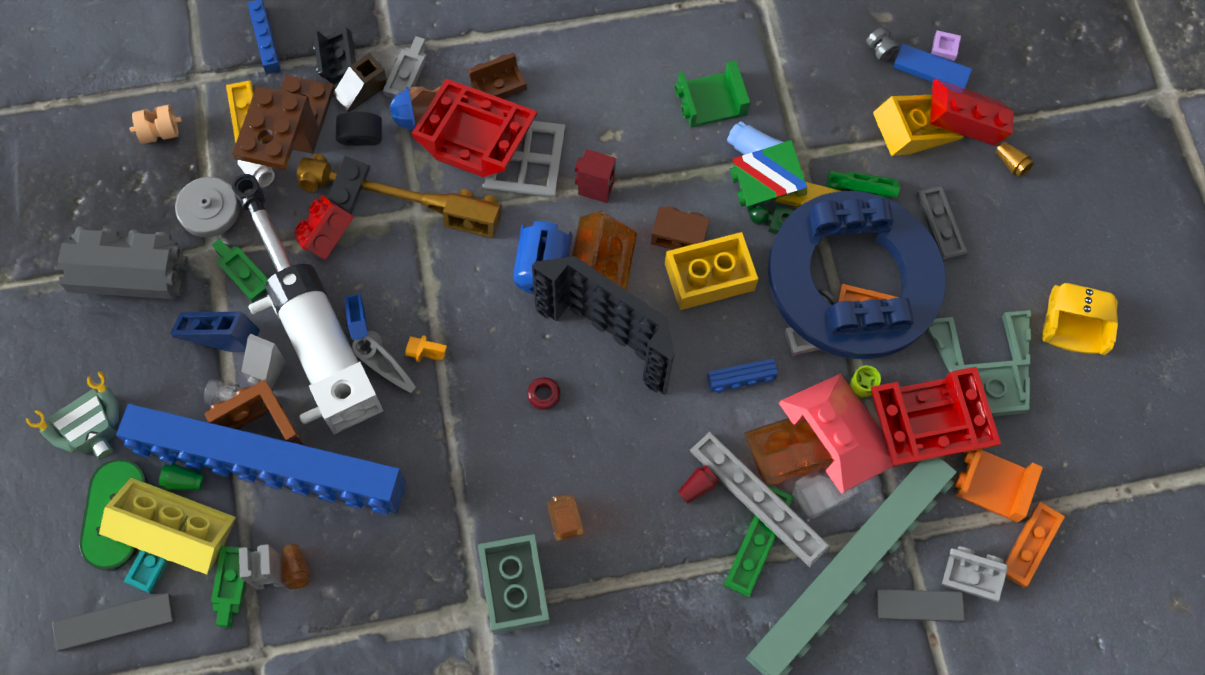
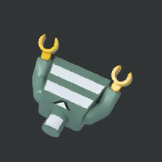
(84, 423)

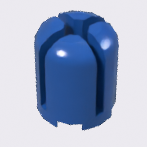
(530, 246)

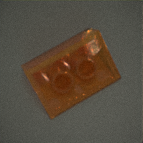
(605, 246)
(786, 450)

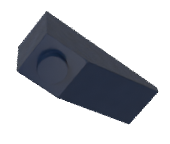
(215, 329)

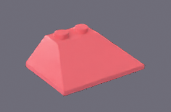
(844, 430)

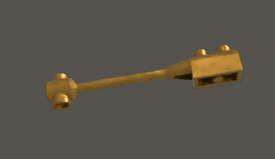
(458, 210)

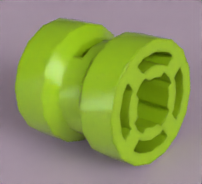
(865, 376)

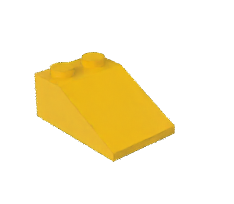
(907, 125)

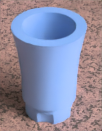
(748, 139)

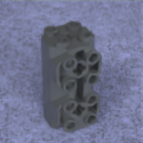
(122, 266)

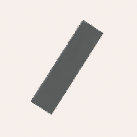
(113, 622)

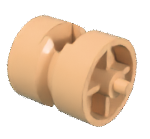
(155, 124)

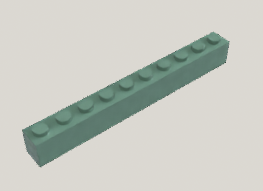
(850, 566)

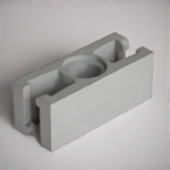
(261, 567)

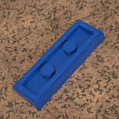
(931, 66)

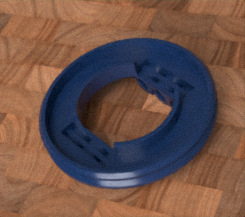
(856, 327)

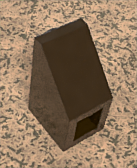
(360, 83)

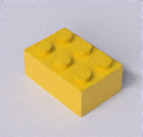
(711, 271)

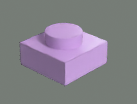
(946, 45)

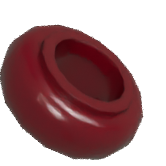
(547, 403)

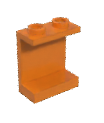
(997, 484)

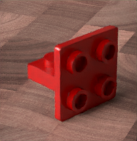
(322, 227)

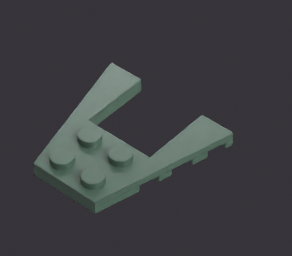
(1003, 382)

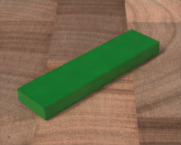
(753, 553)

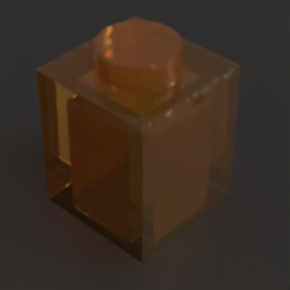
(564, 517)

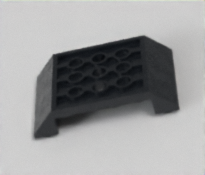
(610, 308)

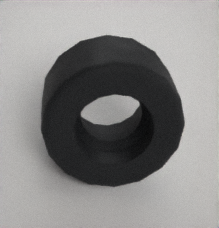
(358, 128)

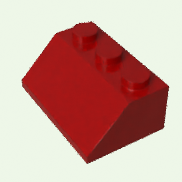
(970, 113)

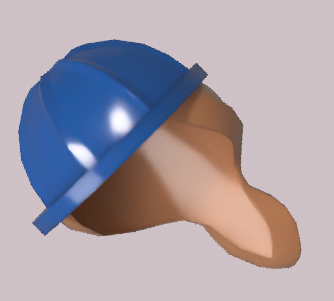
(410, 105)

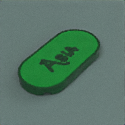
(104, 484)

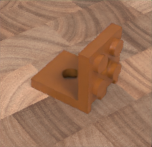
(248, 406)

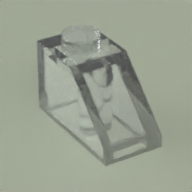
(819, 495)

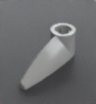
(382, 361)

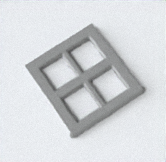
(528, 157)

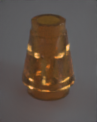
(294, 568)

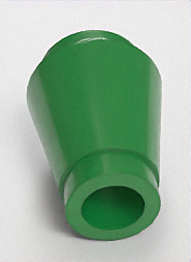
(180, 478)

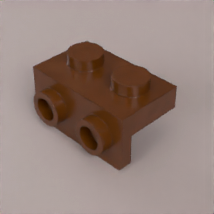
(498, 77)

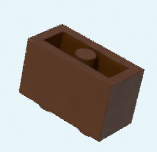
(678, 229)

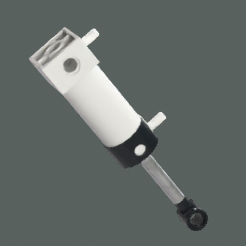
(312, 326)

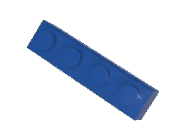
(356, 317)
(741, 375)

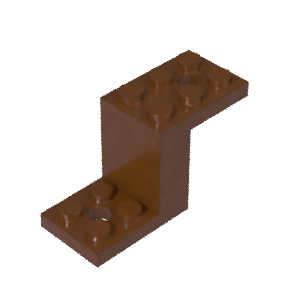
(284, 121)

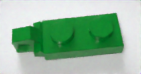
(861, 182)
(241, 270)
(228, 587)

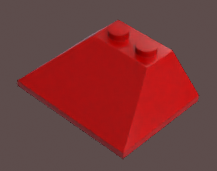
(472, 129)
(935, 417)

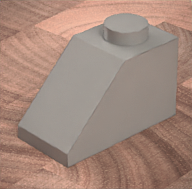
(262, 361)

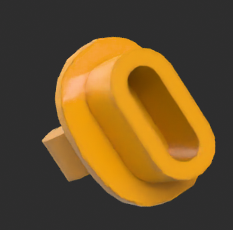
(421, 347)

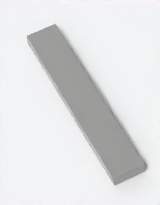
(760, 499)

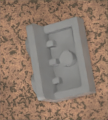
(975, 574)

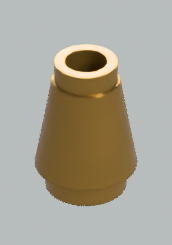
(1016, 161)

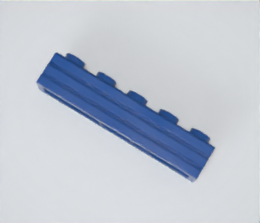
(264, 36)

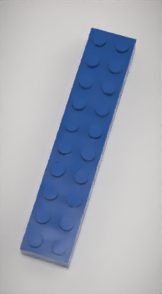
(262, 459)

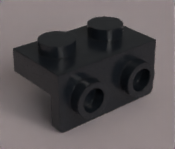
(334, 54)

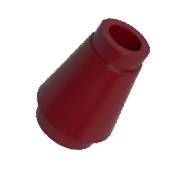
(698, 484)

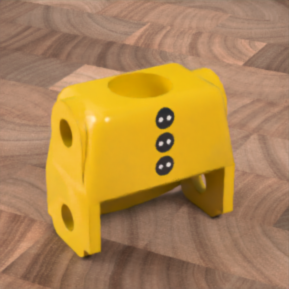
(1081, 319)

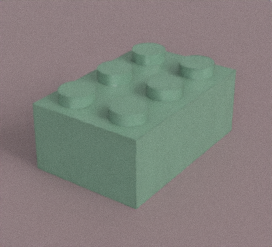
(513, 584)

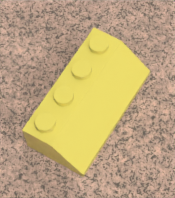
(152, 521)

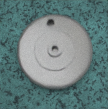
(207, 207)

